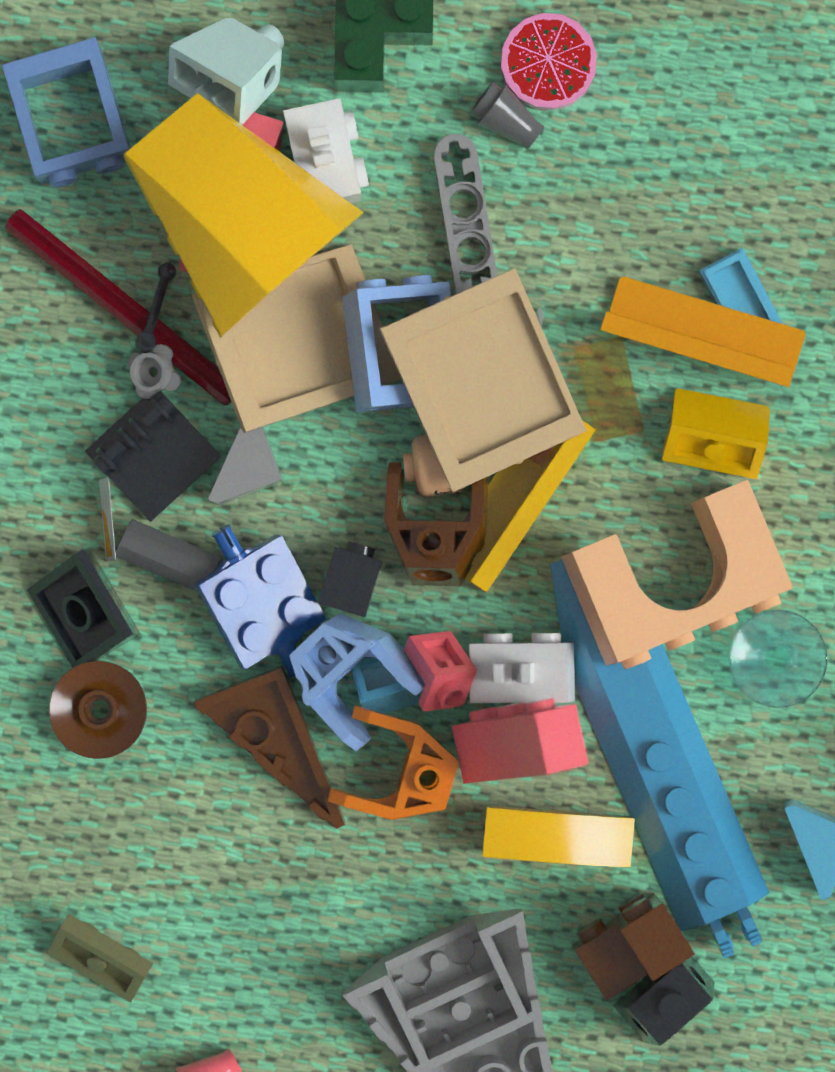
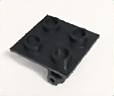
(153, 454)

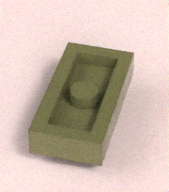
(99, 958)

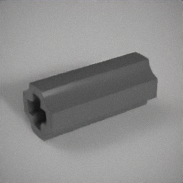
(165, 555)

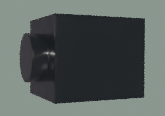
(351, 579)

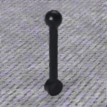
(146, 340)

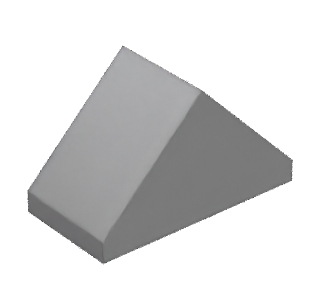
(247, 468)

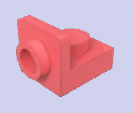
(443, 667)

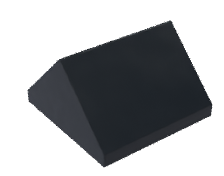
(83, 609)

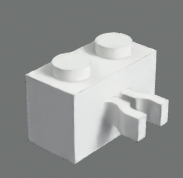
(322, 146)
(522, 670)

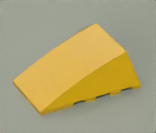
(233, 207)

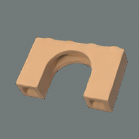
(744, 575)

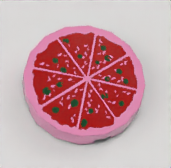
(548, 61)

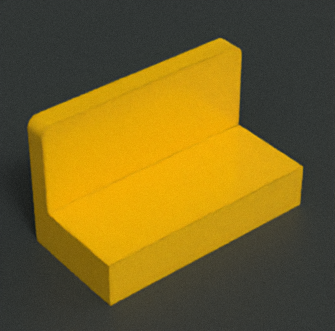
(717, 433)

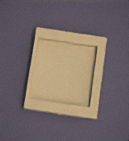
(294, 344)
(483, 380)

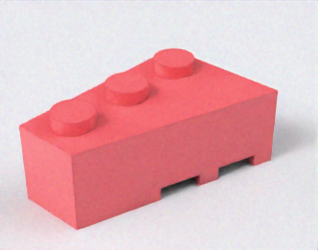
(519, 741)

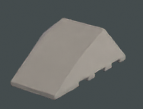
(458, 999)

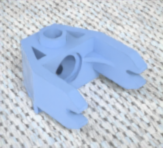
(333, 653)

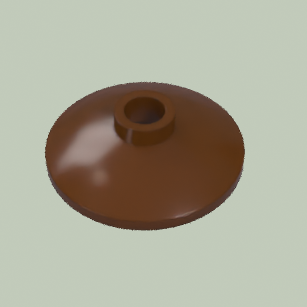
(72, 709)

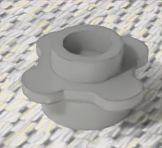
(140, 371)

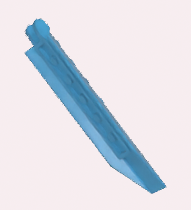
(665, 779)

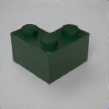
(366, 28)

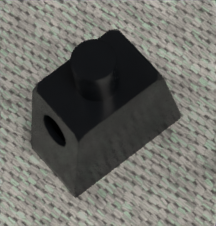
(668, 1003)

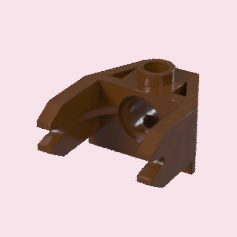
(453, 541)

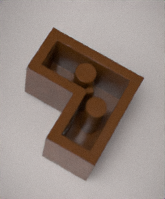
(632, 945)

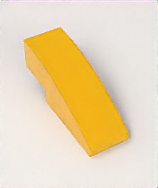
(558, 836)

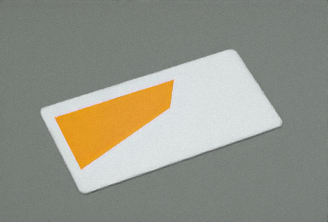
(107, 519)

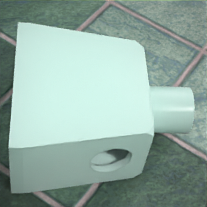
(228, 66)

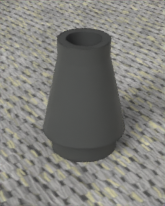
(505, 115)

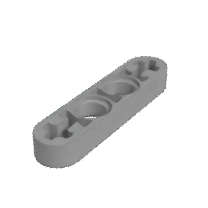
(458, 228)

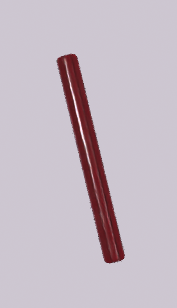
(115, 301)

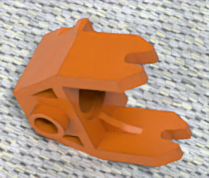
(411, 796)

